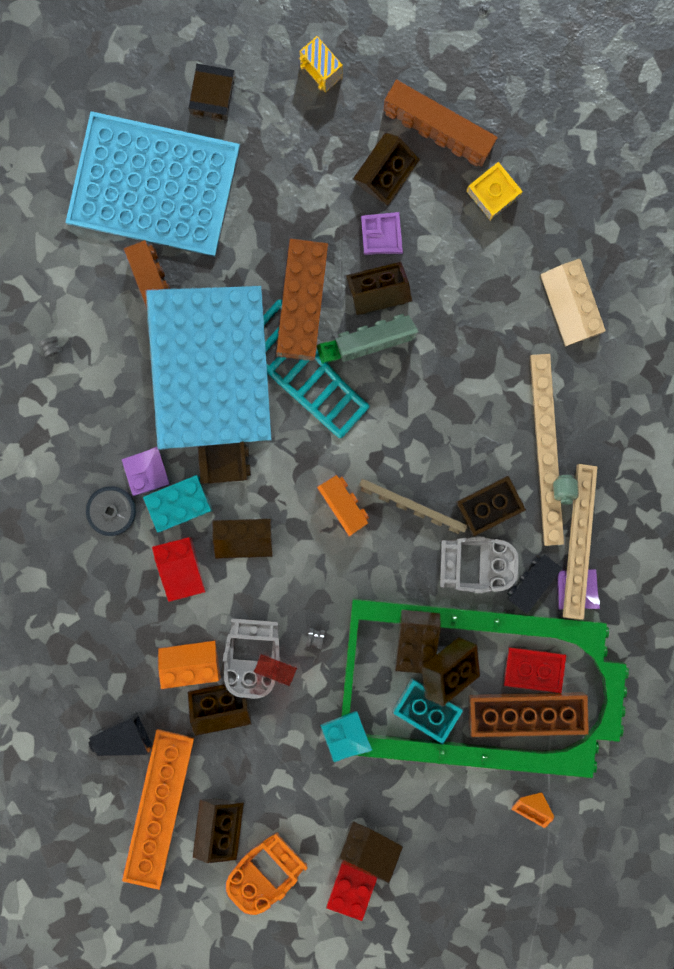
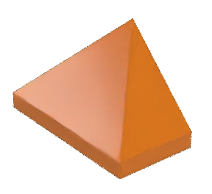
(535, 809)

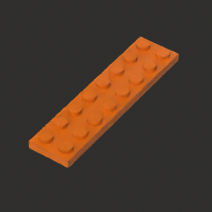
(158, 809)

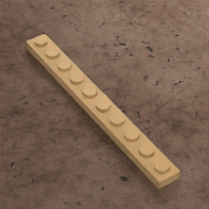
(546, 448)

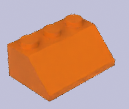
(343, 504)
(188, 664)

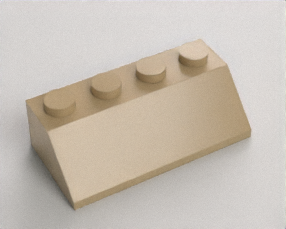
(572, 302)

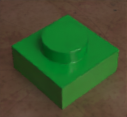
(328, 351)

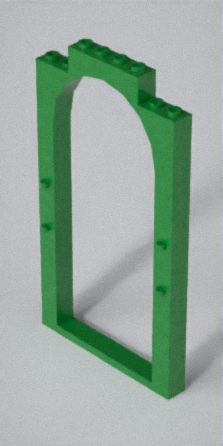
(572, 760)

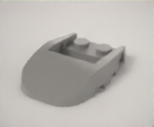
(497, 565)
(239, 674)

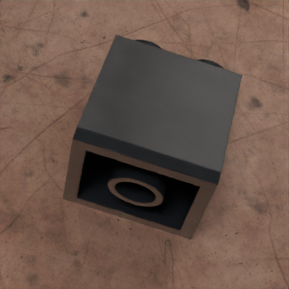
(121, 738)

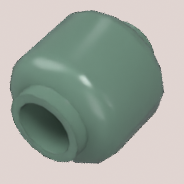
(565, 489)

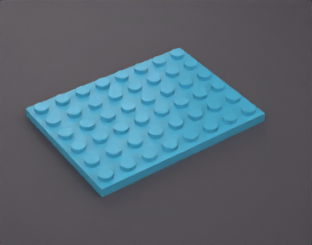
(152, 184)
(208, 366)

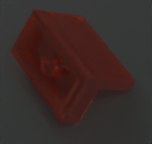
(275, 670)

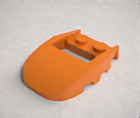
(248, 885)

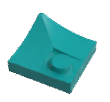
(345, 737)

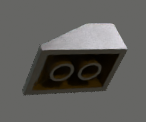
(369, 852)

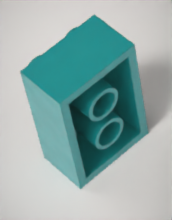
(177, 504)
(425, 714)

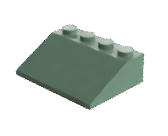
(376, 338)

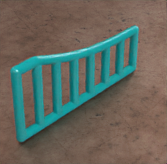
(298, 395)

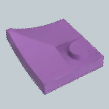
(382, 234)
(145, 471)
(592, 599)

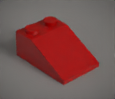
(179, 569)

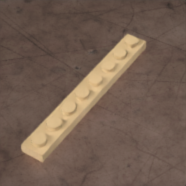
(580, 543)

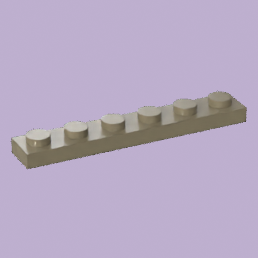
(419, 510)

